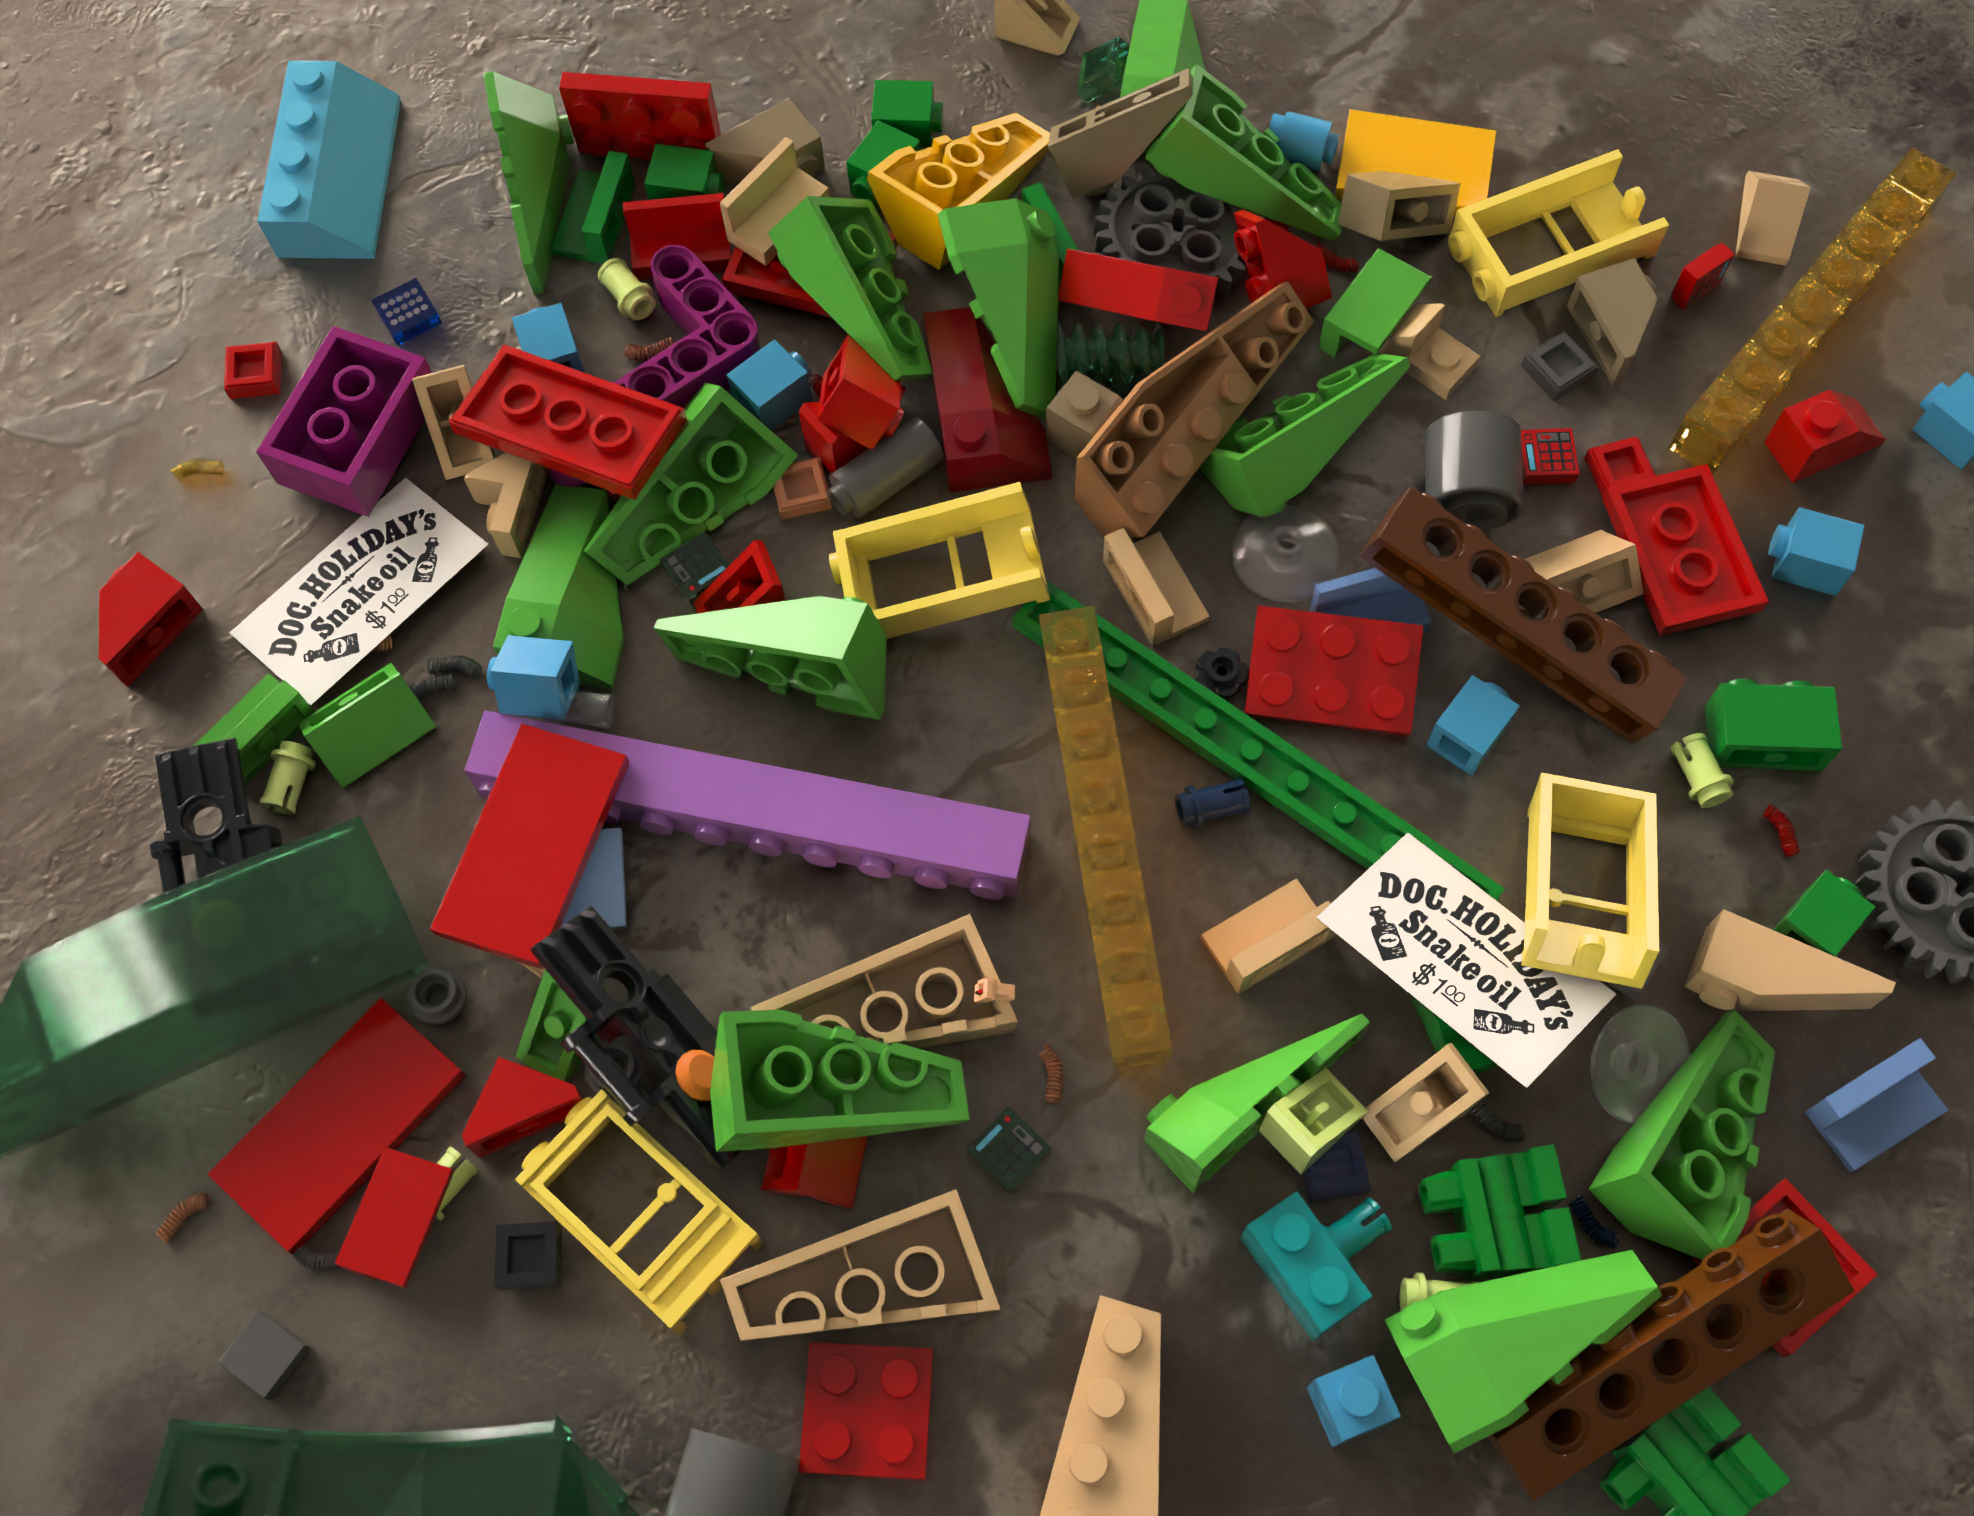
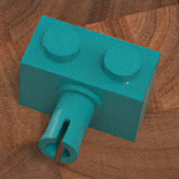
(1312, 1261)

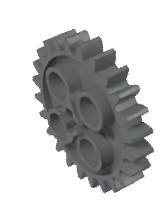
(1170, 228)
(1933, 928)

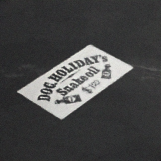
(358, 590)
(1463, 959)

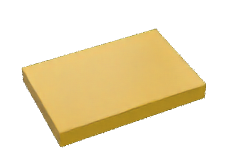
(1419, 149)

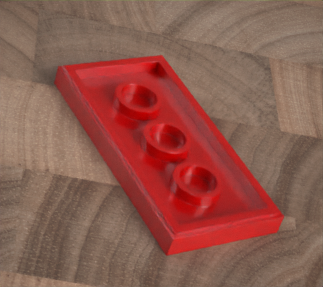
(569, 421)
(530, 844)
(334, 1126)

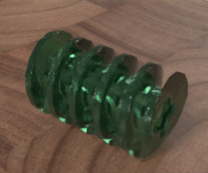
(1110, 354)

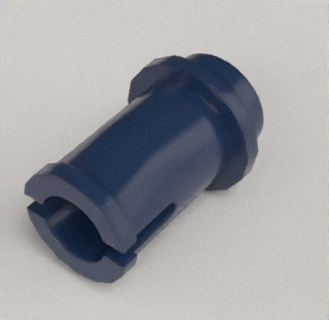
(1211, 803)

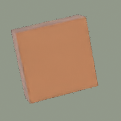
(802, 489)

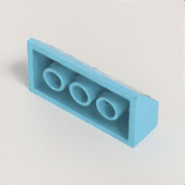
(328, 163)

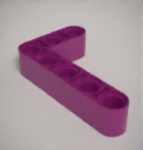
(712, 327)

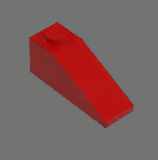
(1138, 289)

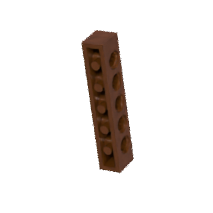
(1493, 615)
(1695, 1355)

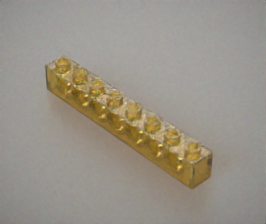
(1811, 311)
(1105, 840)

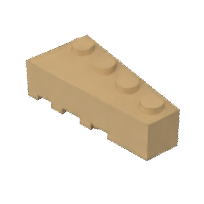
(909, 992)
(879, 1273)
(1112, 1426)

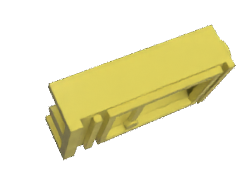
(1596, 202)
(1009, 543)
(1604, 815)
(694, 1257)

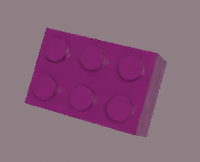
(347, 422)

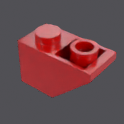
(1280, 257)

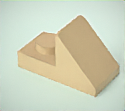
(1433, 354)
(513, 493)
(1424, 1102)

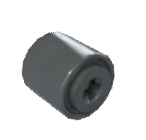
(1476, 467)
(730, 1479)

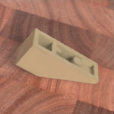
(1763, 970)

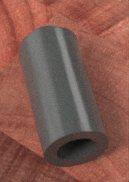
(885, 469)

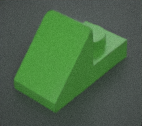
(548, 1024)

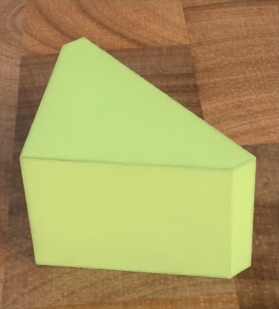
(1311, 1119)

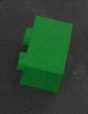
(1773, 725)

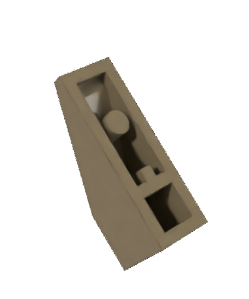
(1106, 141)

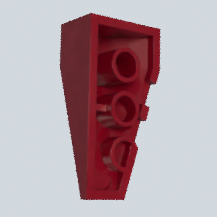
(980, 428)

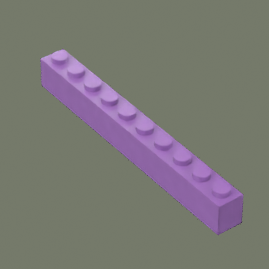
(792, 812)

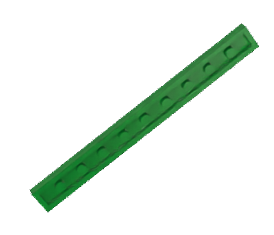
(1245, 747)

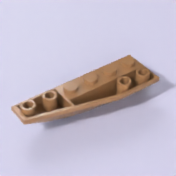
(1182, 414)

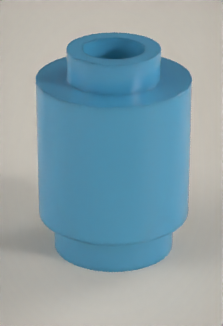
(1305, 139)

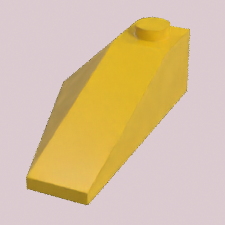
(951, 174)

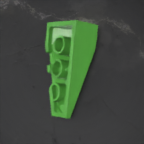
(1689, 1152)

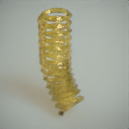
(184, 469)

